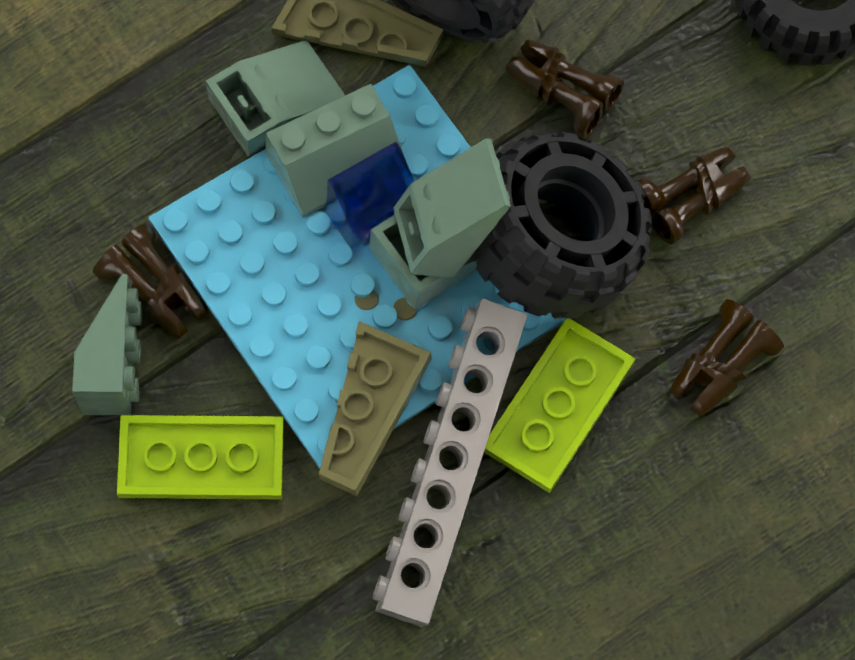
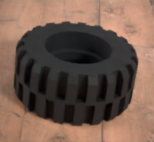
(801, 31)

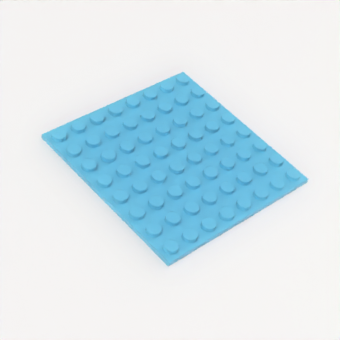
(291, 280)

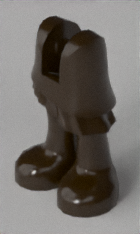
(545, 84)
(711, 190)
(172, 286)
(718, 377)

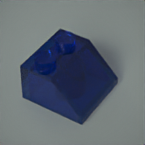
(367, 193)

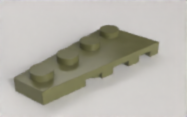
(360, 27)
(374, 395)

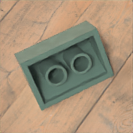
(327, 143)

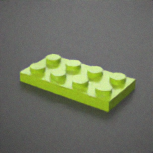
(558, 404)
(200, 457)

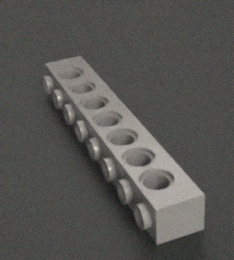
(503, 328)

